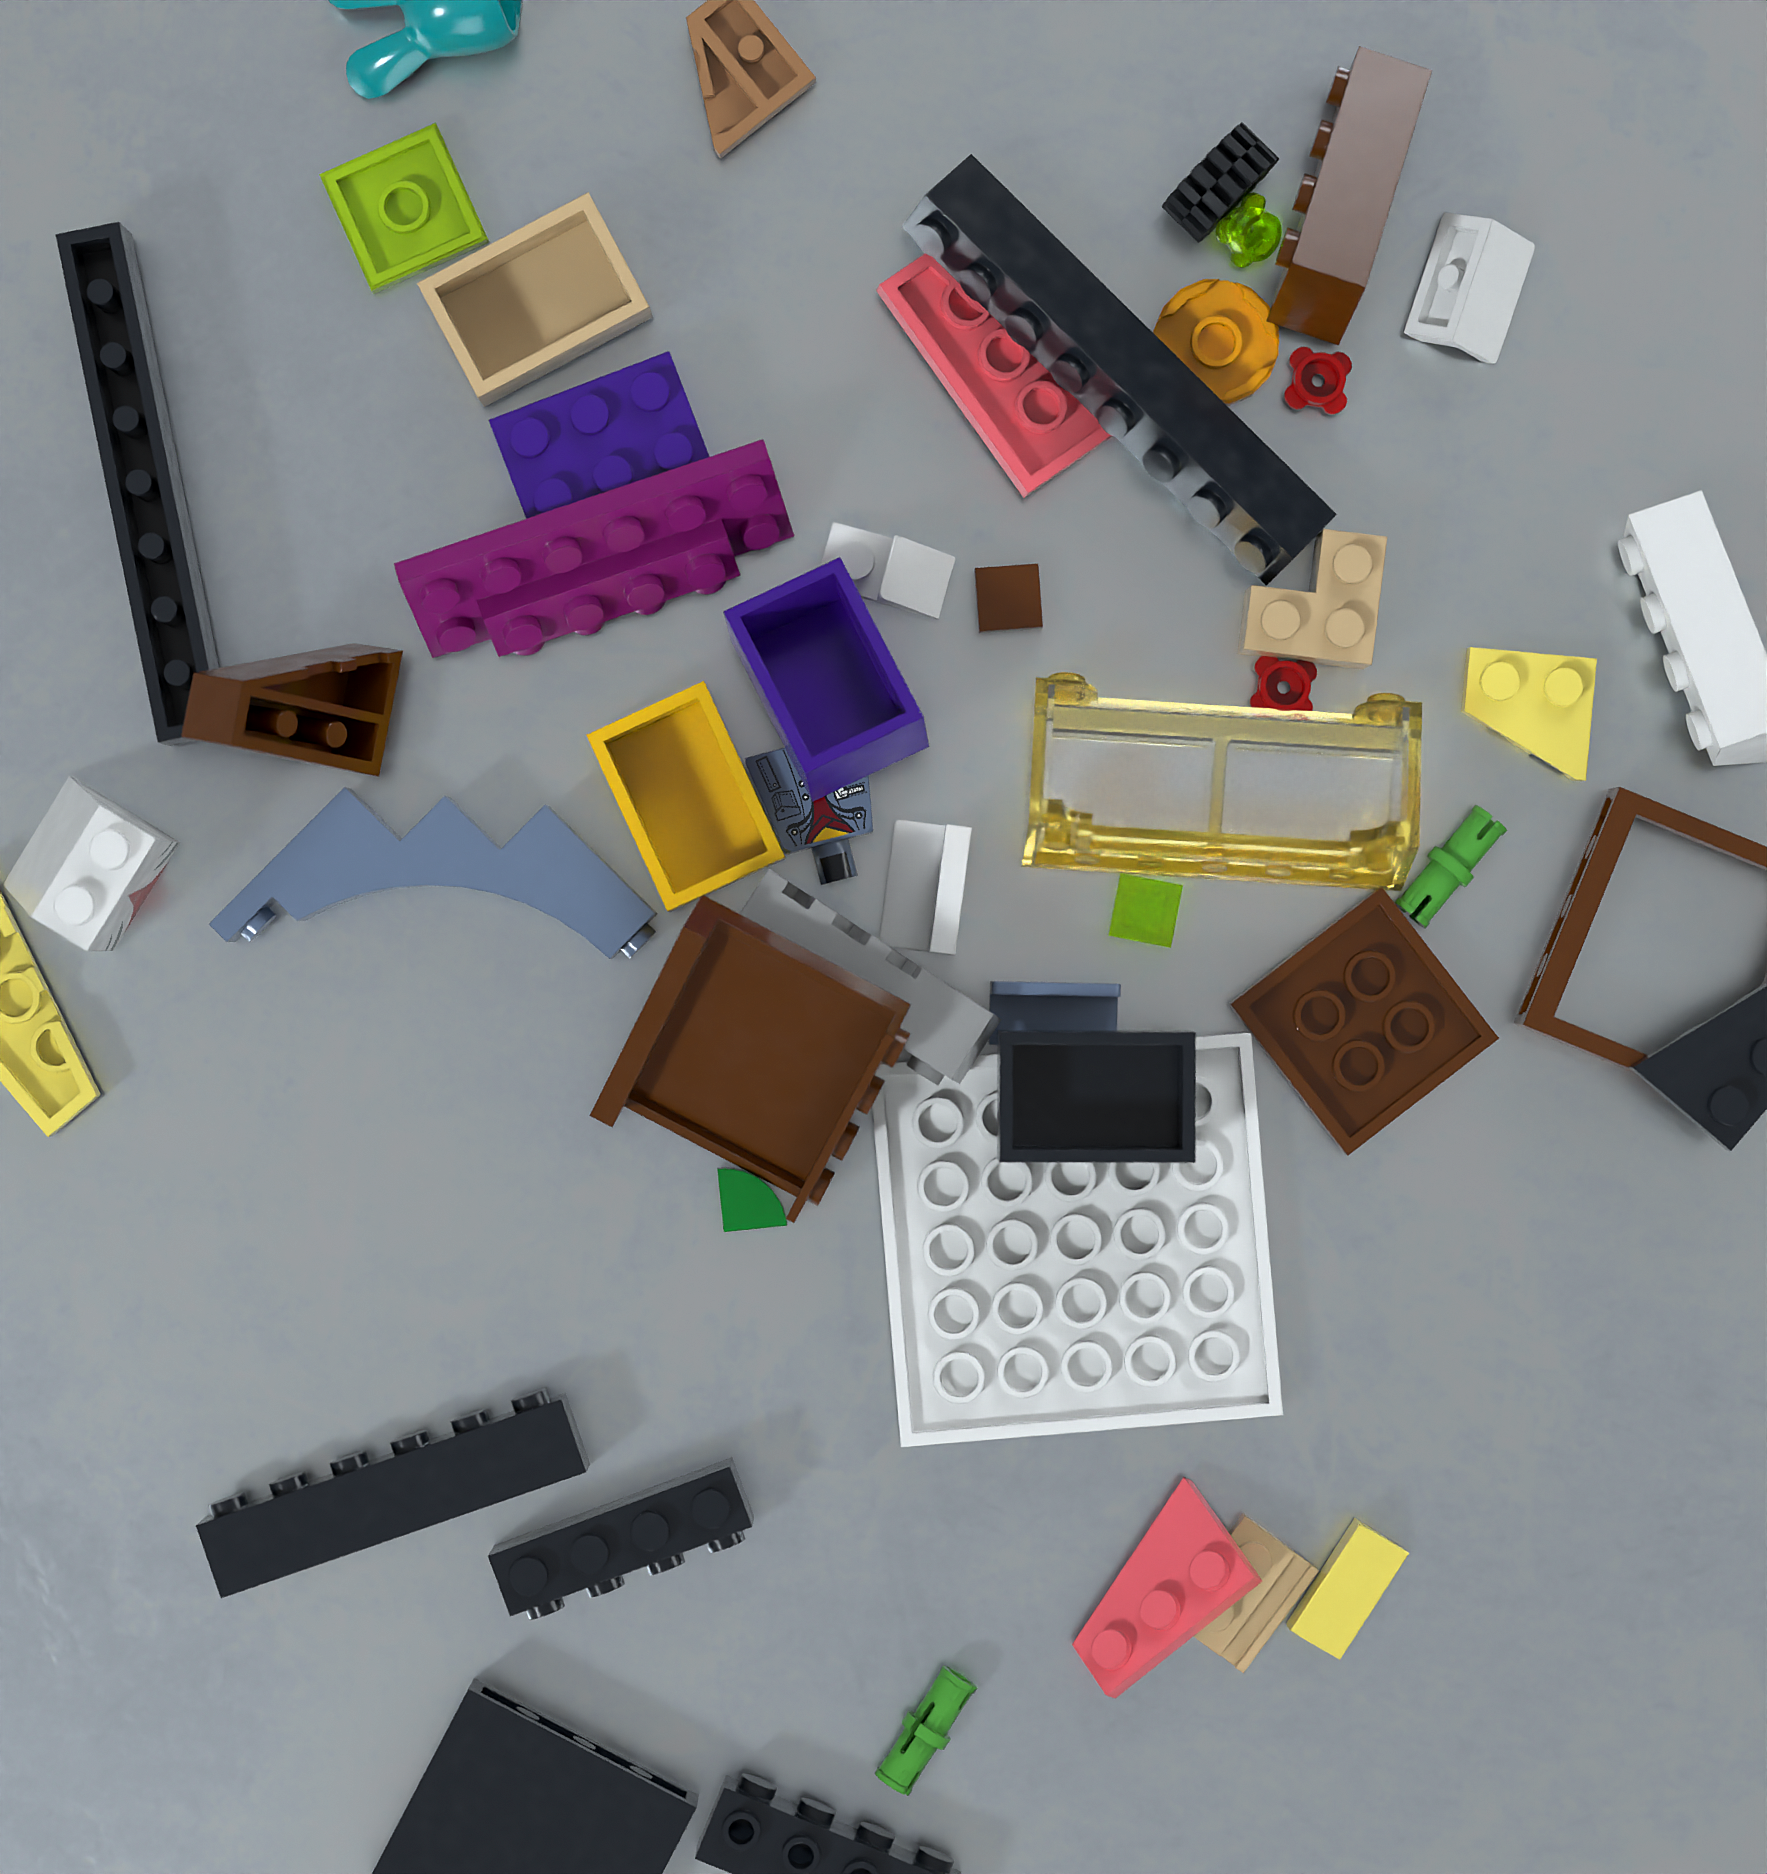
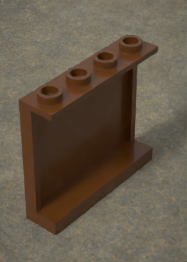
(756, 1051)

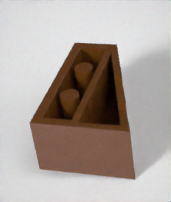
(301, 707)

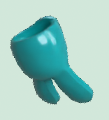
(429, 32)

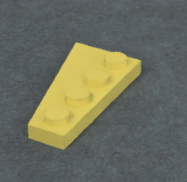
(36, 1047)

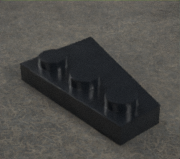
(1717, 1070)

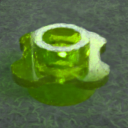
(1250, 231)

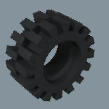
(1220, 182)

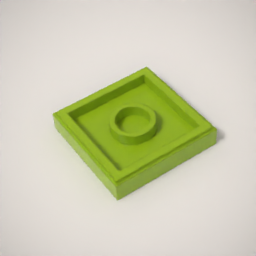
(404, 208)

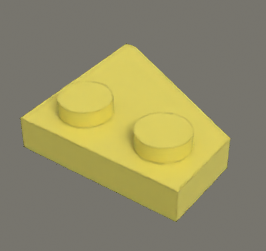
(1534, 702)

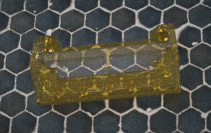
(1222, 789)

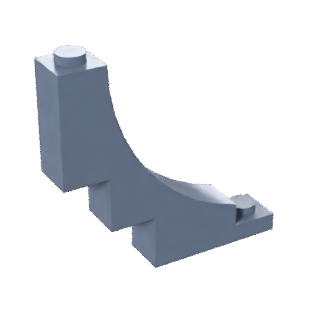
(356, 853)

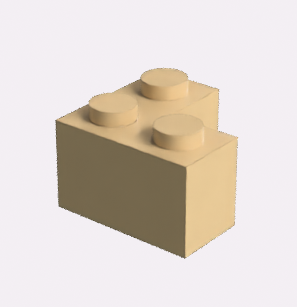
(1330, 622)

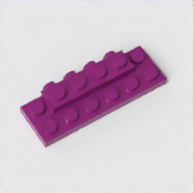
(598, 556)

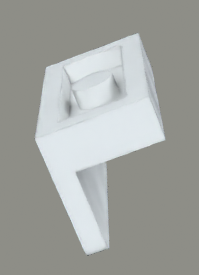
(1470, 286)
(925, 886)

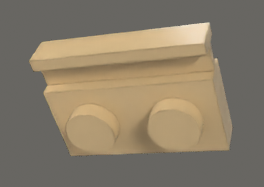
(1253, 1619)

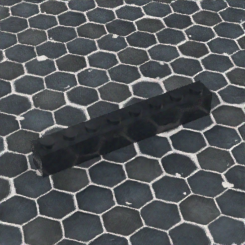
(1118, 369)
(139, 468)

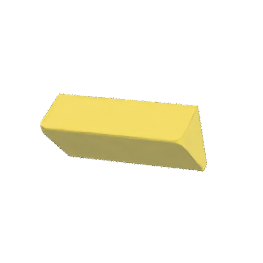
(1346, 1589)

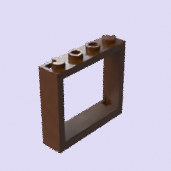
(1583, 901)

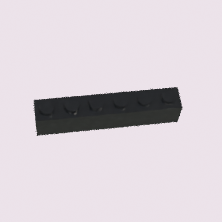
(392, 1494)

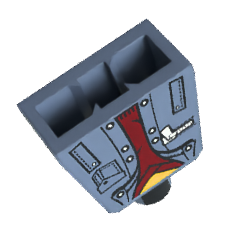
(814, 825)

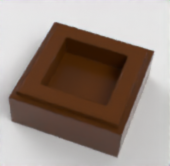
(1008, 598)

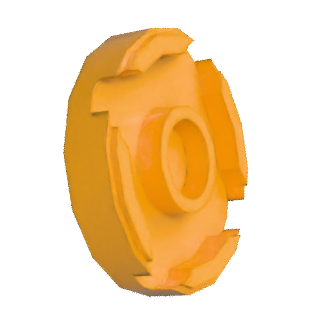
(1221, 336)

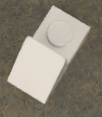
(892, 569)

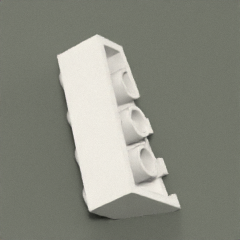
(1704, 626)

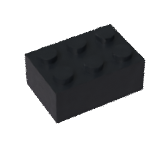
(1096, 1096)

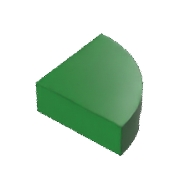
(748, 1202)

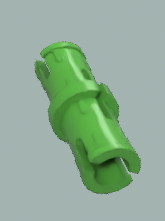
(1450, 866)
(925, 1730)

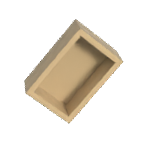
(535, 299)

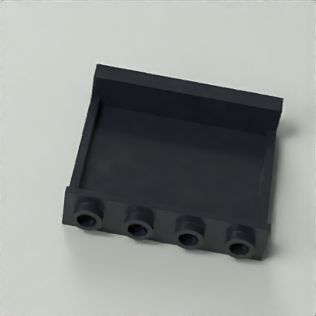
(533, 1799)

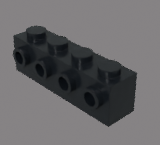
(620, 1537)
(766, 1834)

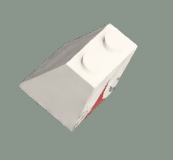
(89, 867)

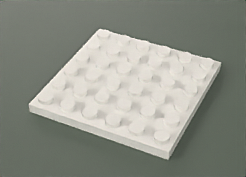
(1073, 1286)

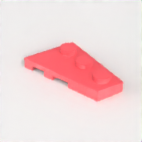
(1165, 1593)

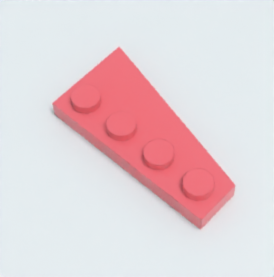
(996, 383)

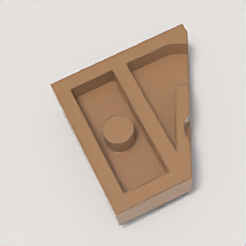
(742, 69)

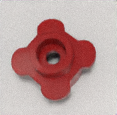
(1330, 367)
(1296, 674)

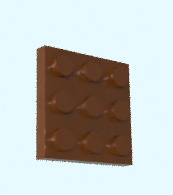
(1363, 1021)

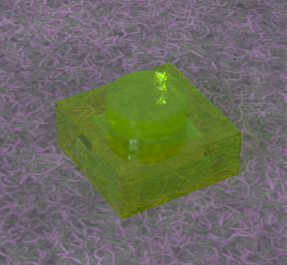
(1145, 910)

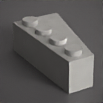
(943, 1023)

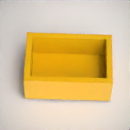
(686, 796)

